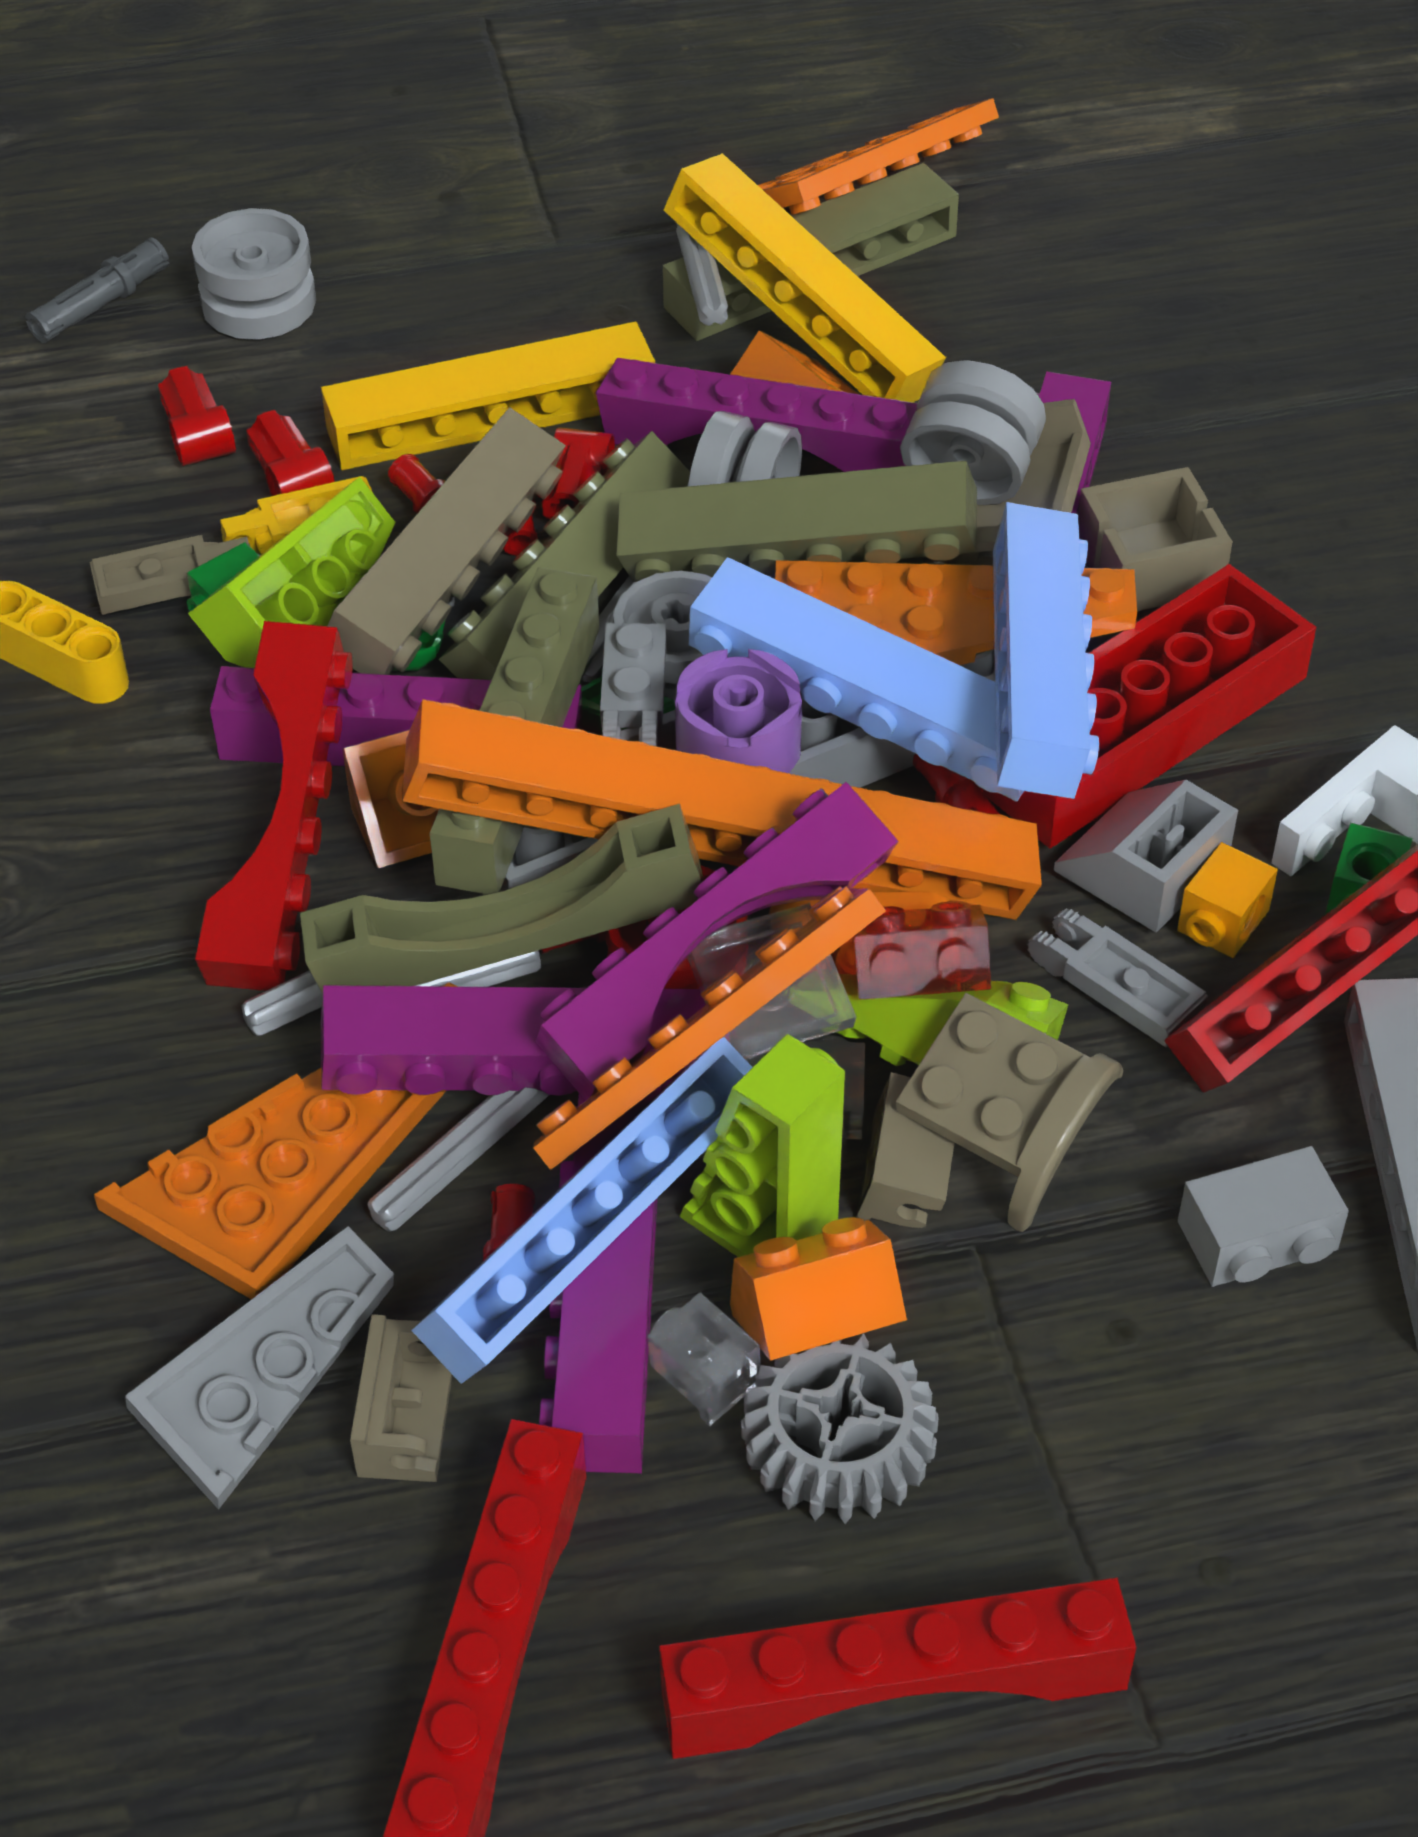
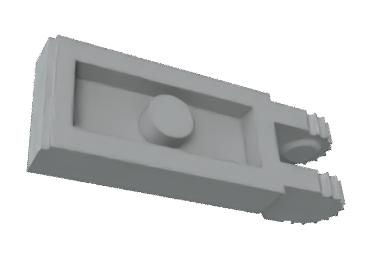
(633, 679)
(1118, 975)

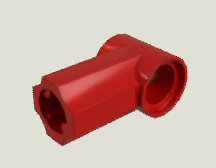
(195, 422)
(286, 455)
(579, 460)

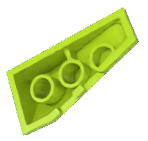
(299, 575)
(911, 1023)

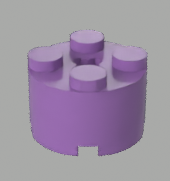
(740, 710)

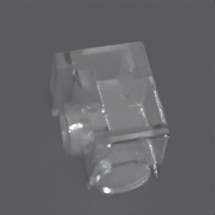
(724, 1354)

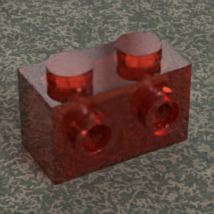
(923, 952)

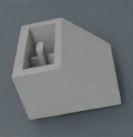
(1149, 849)

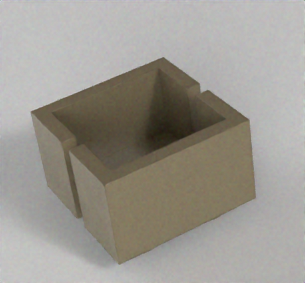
(1157, 529)

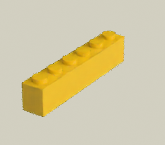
(801, 281)
(465, 396)

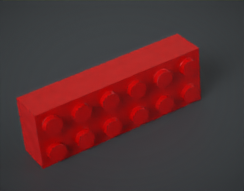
(1175, 689)

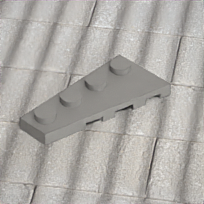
(250, 1373)

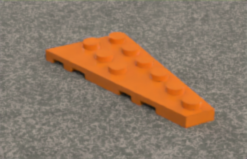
(835, 173)
(941, 604)
(728, 1004)
(265, 1178)

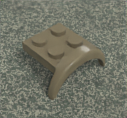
(1006, 1096)

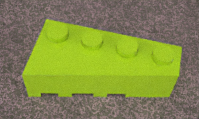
(774, 1152)

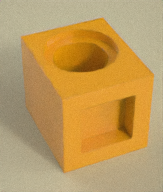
(1227, 900)

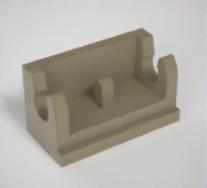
(903, 1164)
(399, 1405)

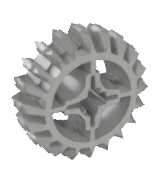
(871, 1452)

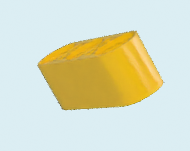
(61, 645)

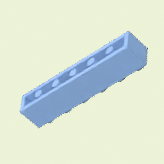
(1041, 653)
(856, 670)
(582, 1216)

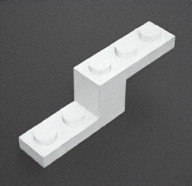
(1375, 782)

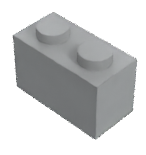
(1262, 1216)

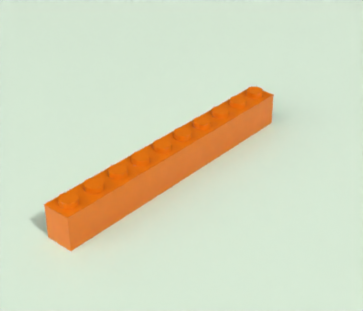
(590, 781)

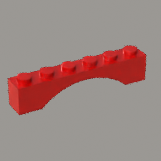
(252, 919)
(1027, 1643)
(471, 1693)

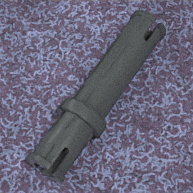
(115, 279)

